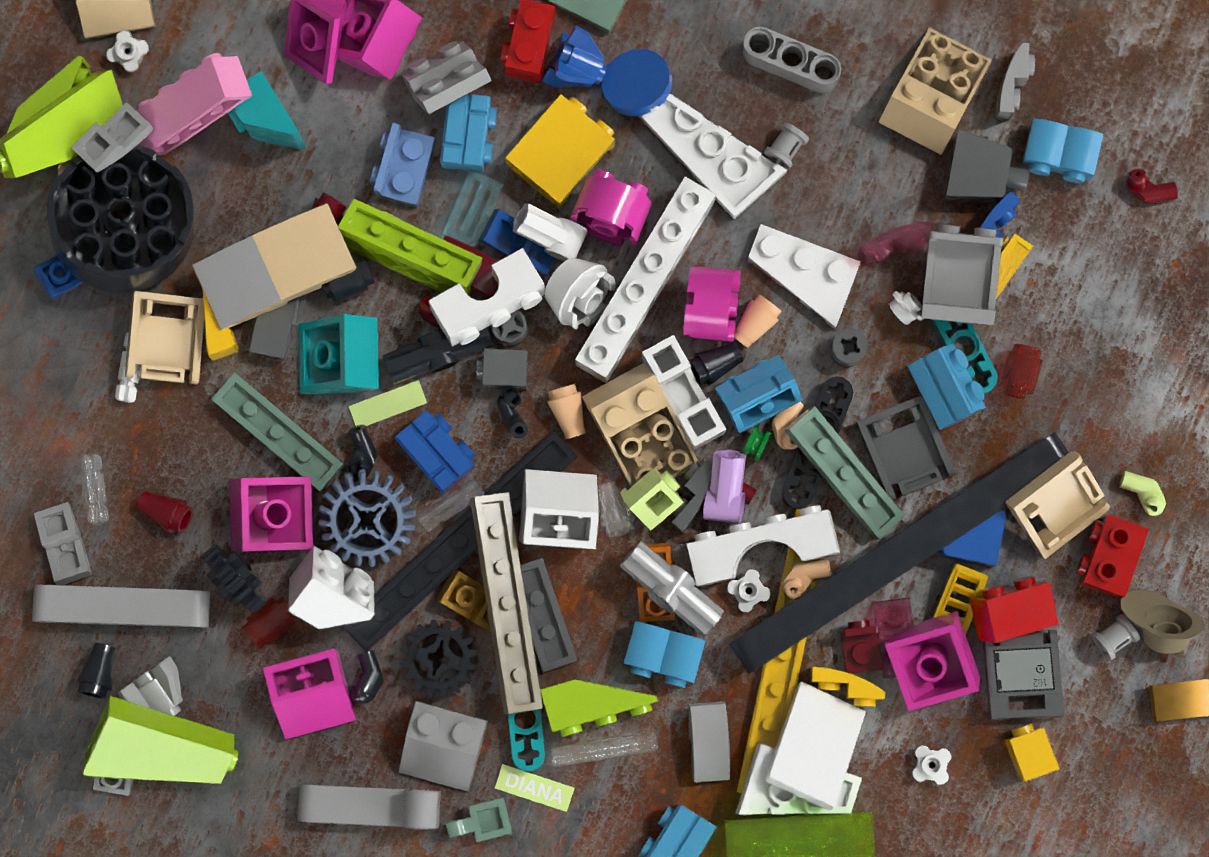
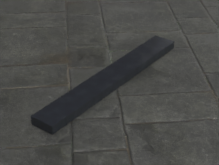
(451, 549)

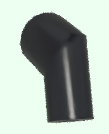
(364, 452)

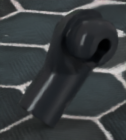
(511, 417)
(370, 680)

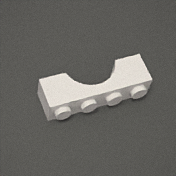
(718, 557)

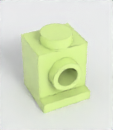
(653, 497)

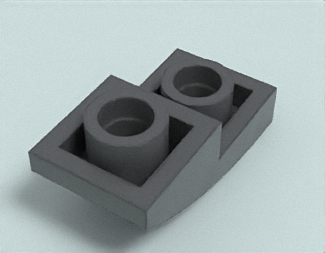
(697, 486)

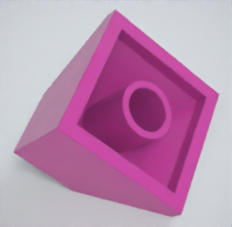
(315, 35)

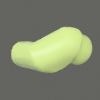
(1147, 491)

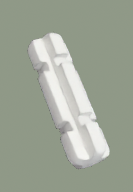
(126, 390)

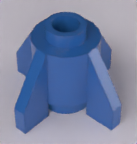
(576, 61)

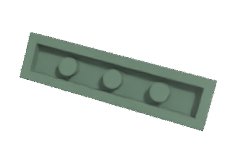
(277, 432)
(844, 473)

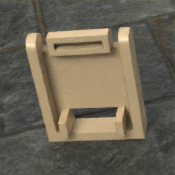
(164, 344)
(1062, 502)

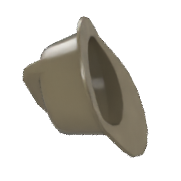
(1164, 623)

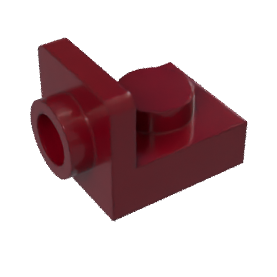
(861, 647)

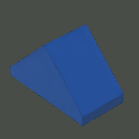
(980, 544)

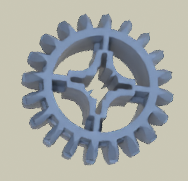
(378, 530)

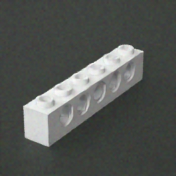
(645, 280)

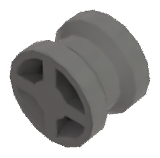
(513, 339)
(844, 353)

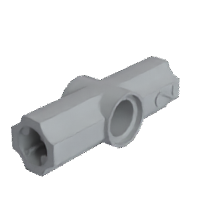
(671, 588)

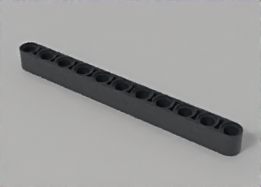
(894, 556)

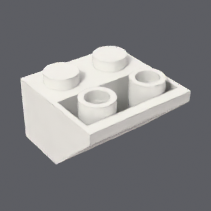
(559, 509)
(329, 591)

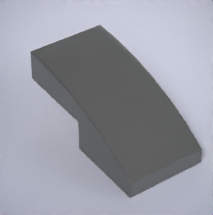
(274, 330)

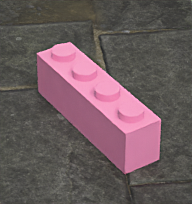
(193, 102)

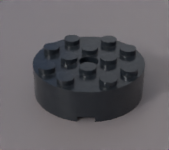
(117, 252)

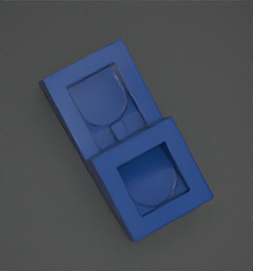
(500, 236)

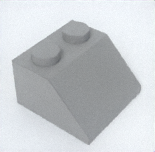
(442, 746)

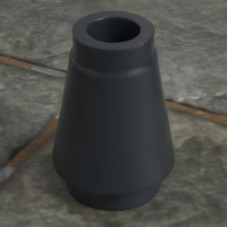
(714, 363)
(97, 672)

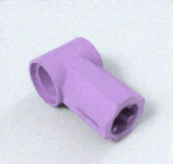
(725, 497)

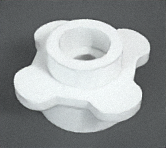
(128, 61)
(906, 307)
(745, 600)
(922, 769)

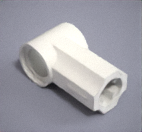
(557, 235)

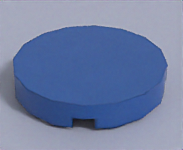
(637, 82)

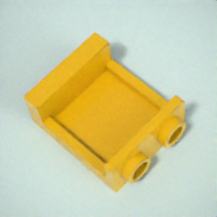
(560, 150)

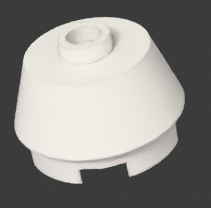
(578, 291)

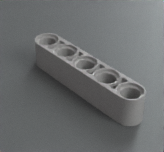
(121, 606)

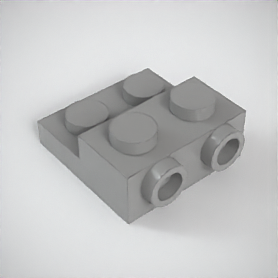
(445, 76)

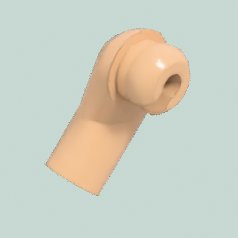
(781, 422)
(802, 575)

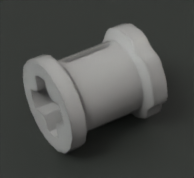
(786, 145)
(1115, 637)

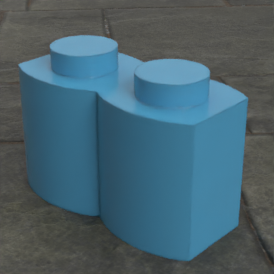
(1062, 150)
(664, 653)

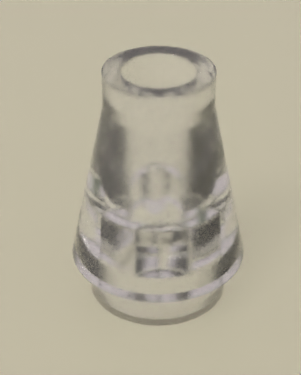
(613, 511)

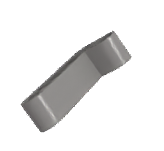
(369, 806)

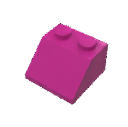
(376, 35)
(271, 514)
(933, 662)

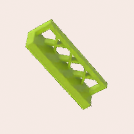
(407, 249)

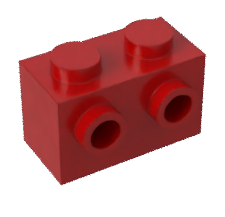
(530, 40)
(1112, 556)
(1013, 610)

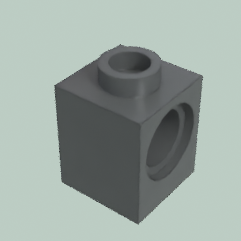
(503, 369)

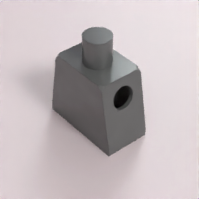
(980, 171)

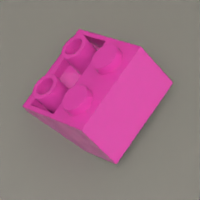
(309, 693)

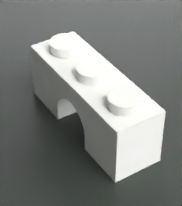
(464, 317)
(691, 407)

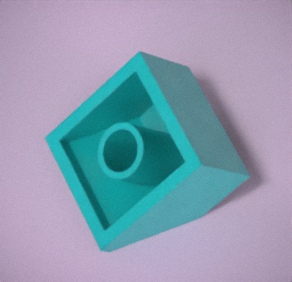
(265, 116)
(338, 355)

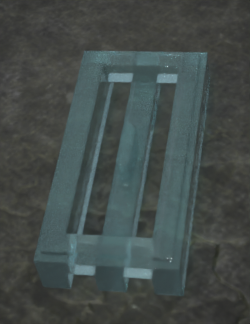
(485, 182)

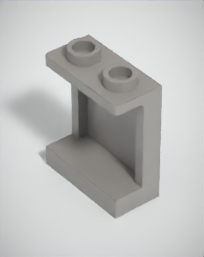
(962, 275)

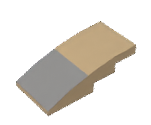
(274, 267)

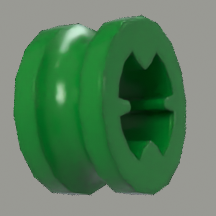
(756, 443)

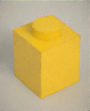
(1031, 752)

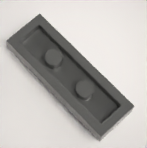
(545, 618)

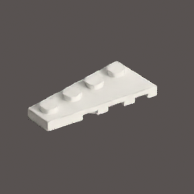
(713, 155)

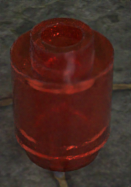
(1021, 371)
(269, 622)

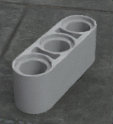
(780, 45)

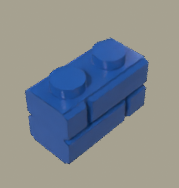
(436, 451)

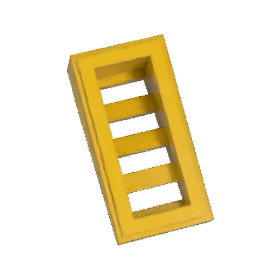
(218, 342)
(950, 585)

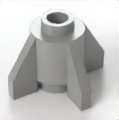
(156, 688)

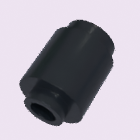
(350, 284)

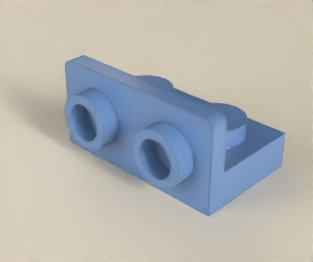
(402, 166)

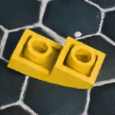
(859, 689)

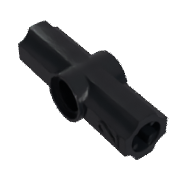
(431, 354)

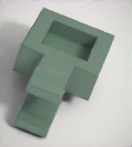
(486, 821)

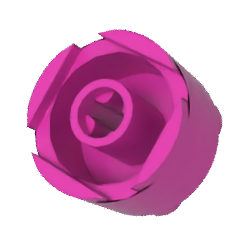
(611, 208)
(711, 303)

